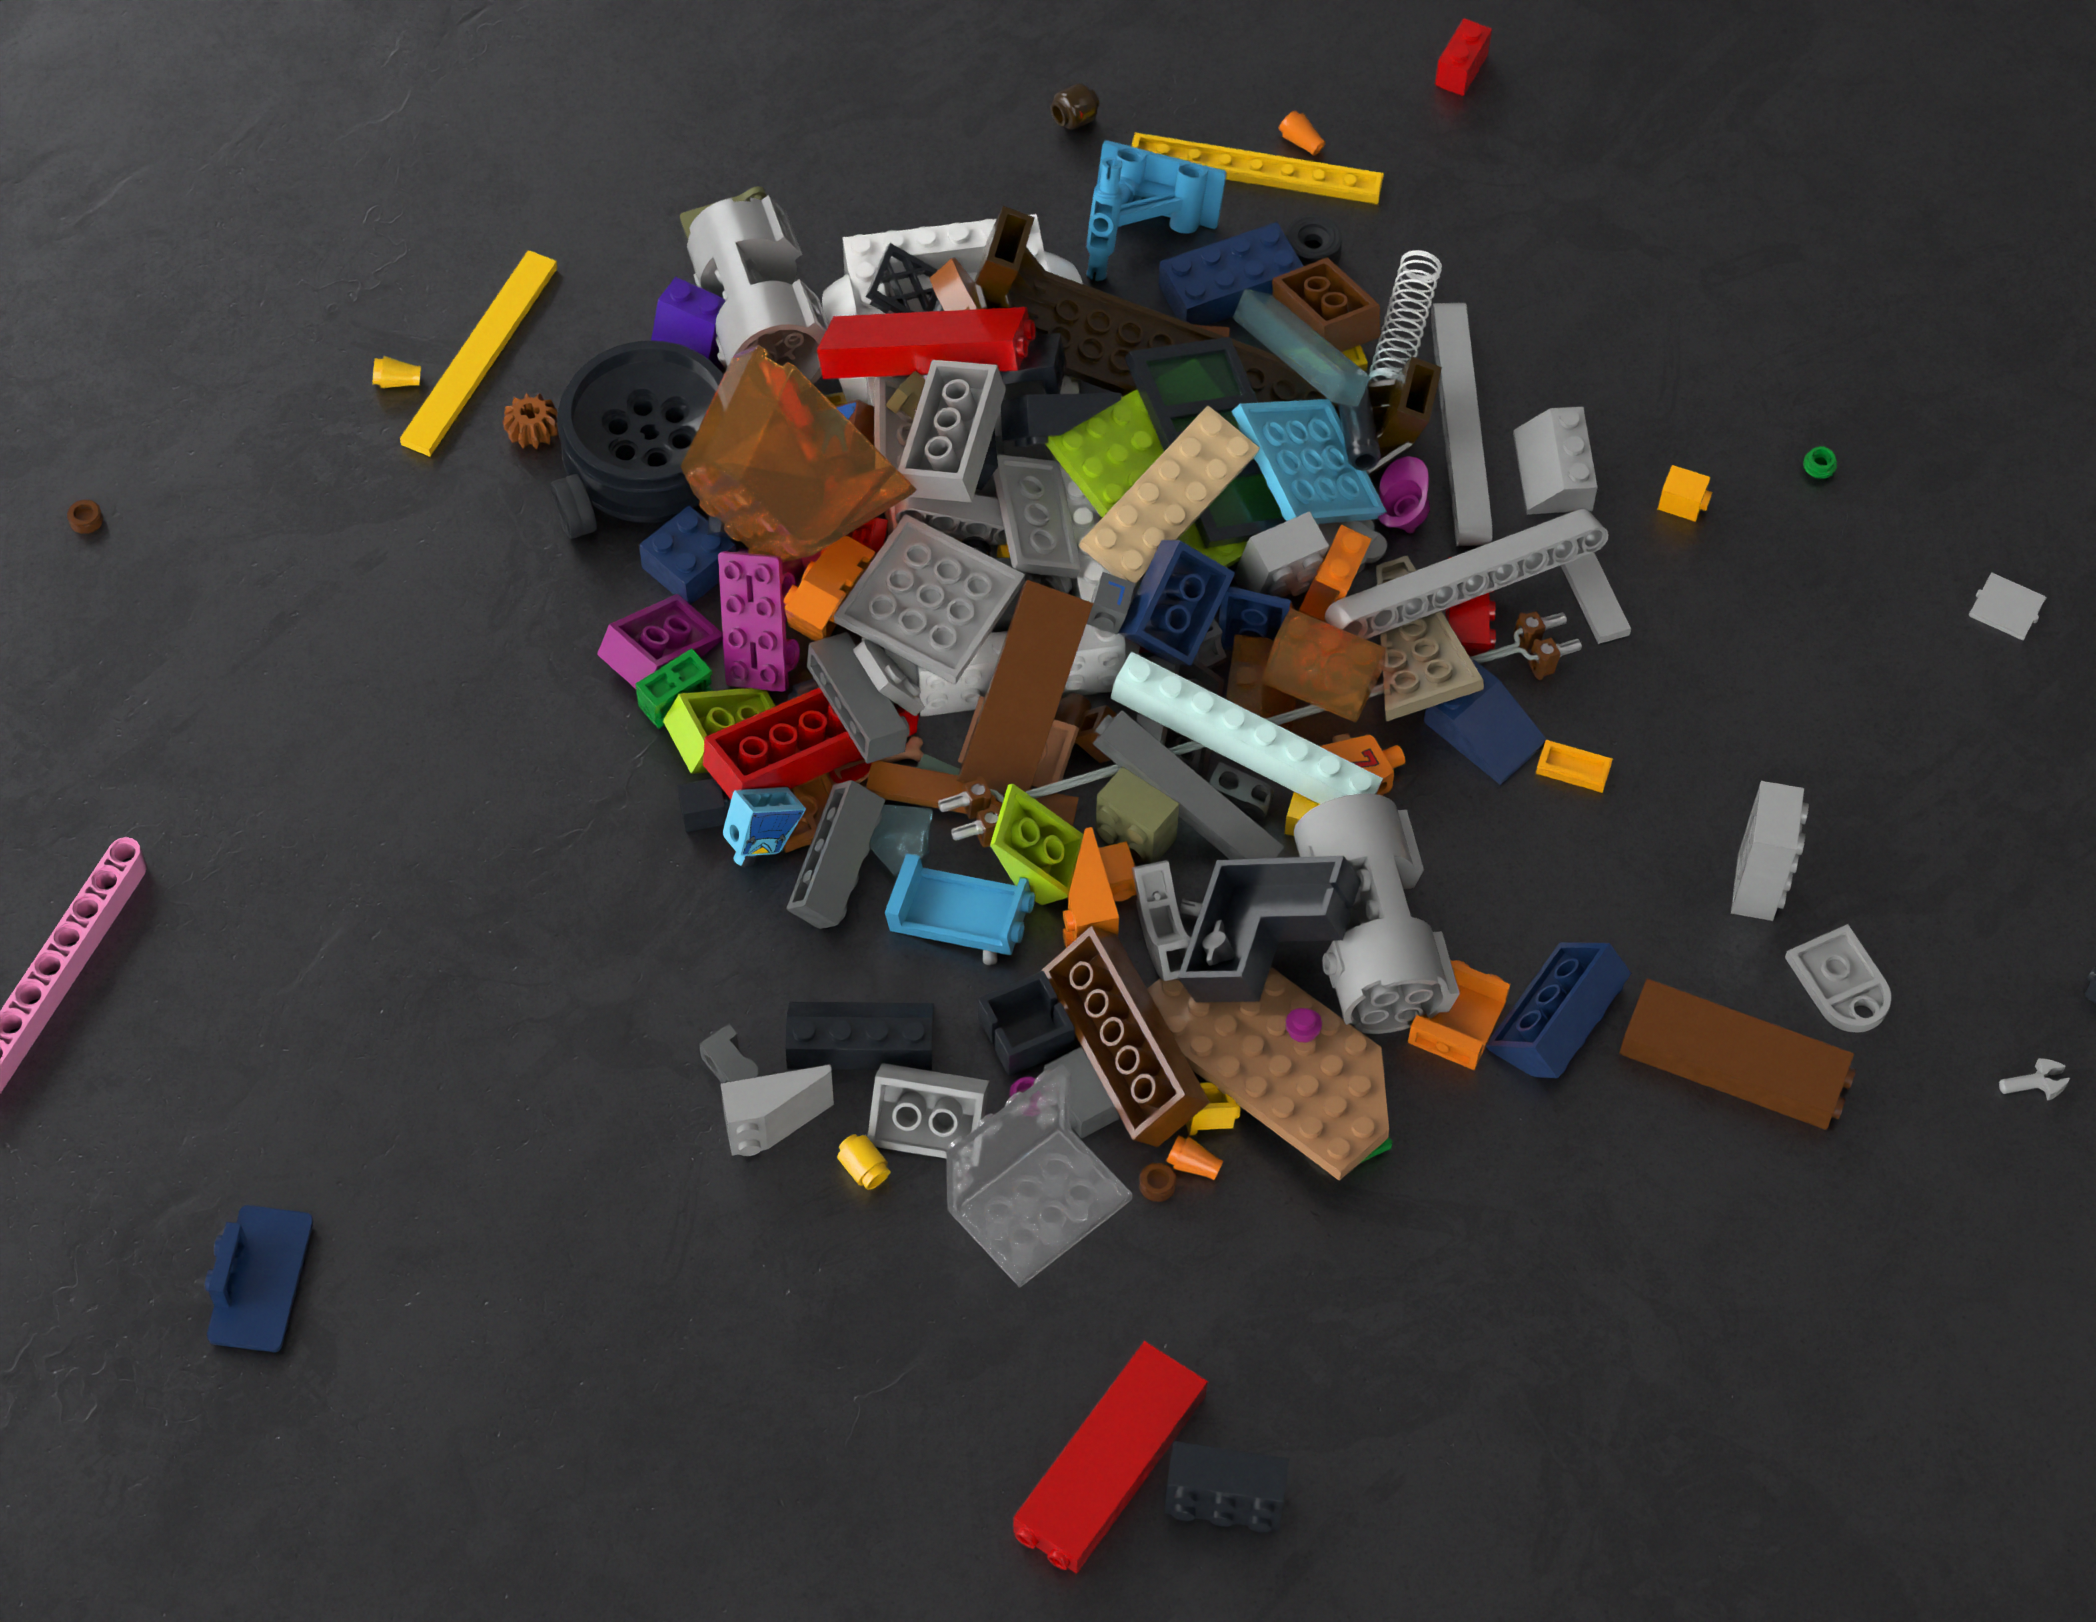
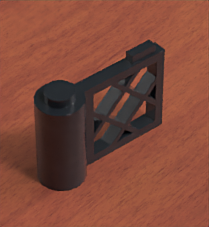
(913, 268)

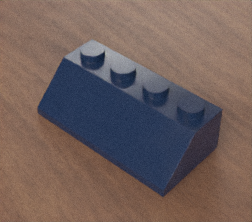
(1560, 1008)

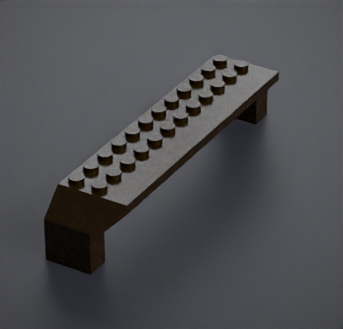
(1104, 328)

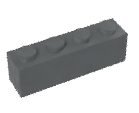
(861, 708)
(836, 855)

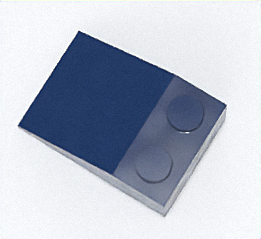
(1251, 615)
(1488, 728)

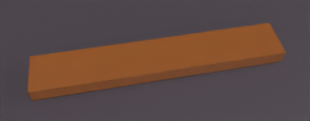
(928, 787)

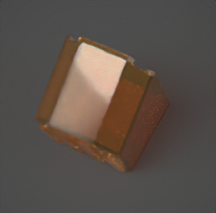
(785, 462)

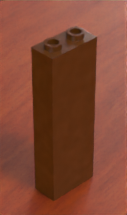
(1025, 688)
(1738, 1054)

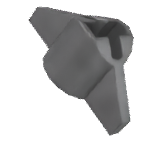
(1217, 945)

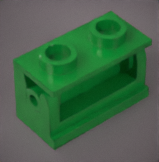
(659, 690)

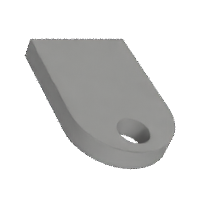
(1841, 977)

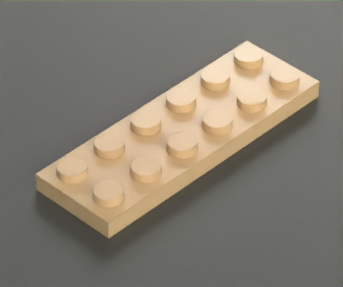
(1169, 495)

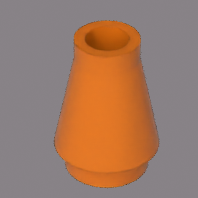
(1301, 132)
(1193, 1158)

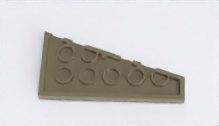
(1422, 658)

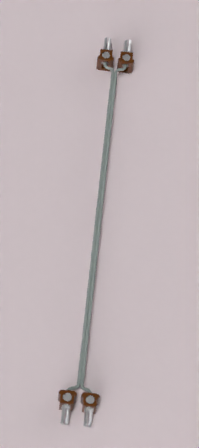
(1527, 635)

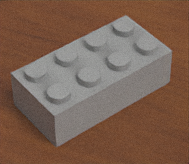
(952, 430)
(1769, 851)

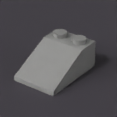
(773, 1106)

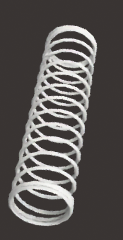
(1414, 278)

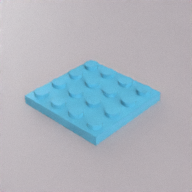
(1308, 461)

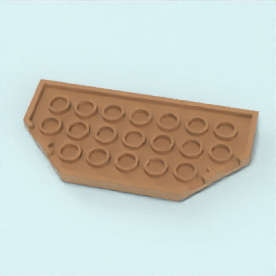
(1313, 1094)

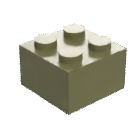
(1137, 814)

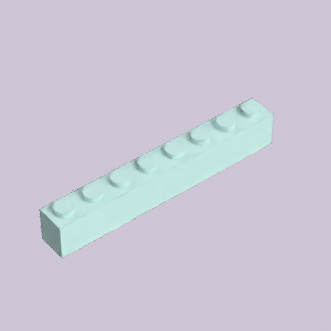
(1238, 733)

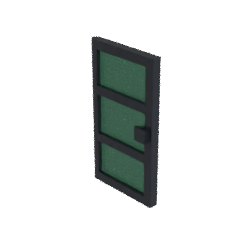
(1175, 389)

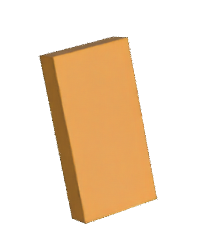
(1574, 766)

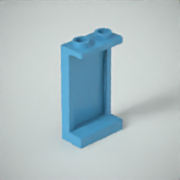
(958, 908)

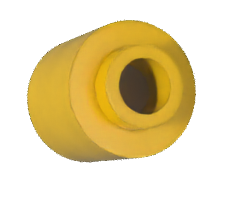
(863, 1161)

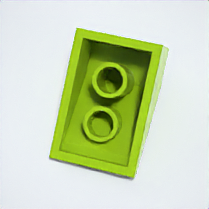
(704, 713)
(1036, 846)

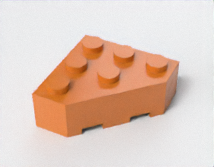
(825, 587)

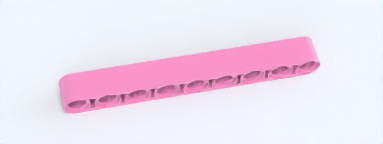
(71, 959)

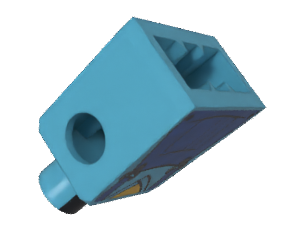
(761, 822)

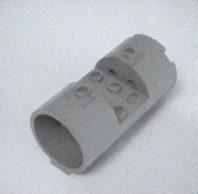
(749, 260)
(1387, 960)

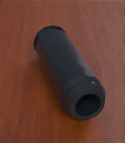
(1360, 433)

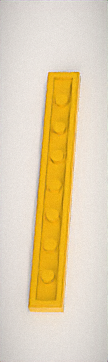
(1271, 169)
(478, 353)

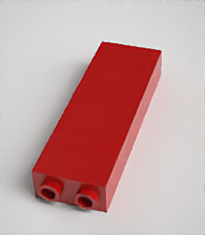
(910, 341)
(1109, 1458)

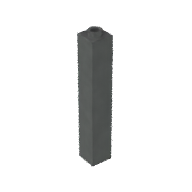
(1198, 801)

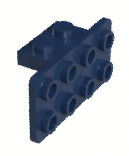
(256, 1277)

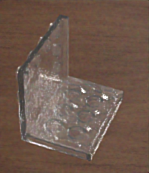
(1030, 1181)

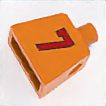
(1368, 755)

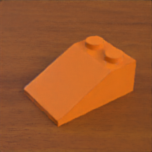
(1089, 895)

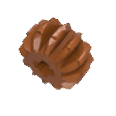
(531, 420)

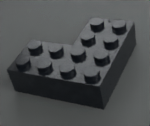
(1260, 906)

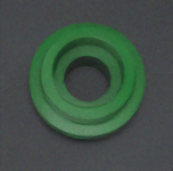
(1818, 456)

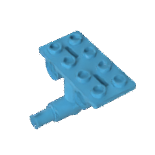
(1147, 185)

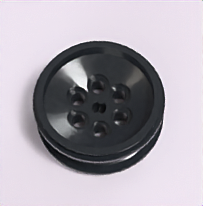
(631, 425)

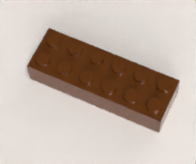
(1125, 1037)

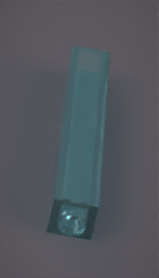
(1301, 348)

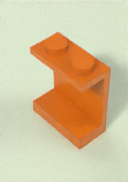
(1335, 572)
(1469, 1023)

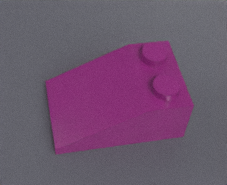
(656, 637)

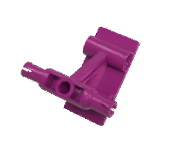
(755, 618)

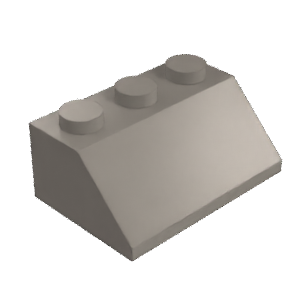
(1556, 462)
(924, 1109)

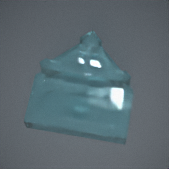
(900, 833)

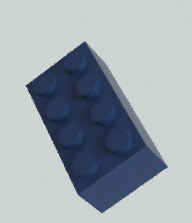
(1210, 280)

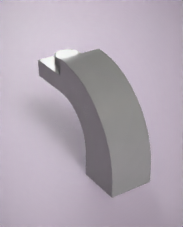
(1160, 918)

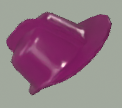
(1405, 494)

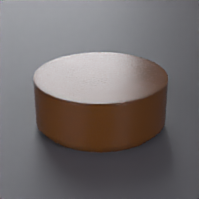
(84, 516)
(1157, 1182)

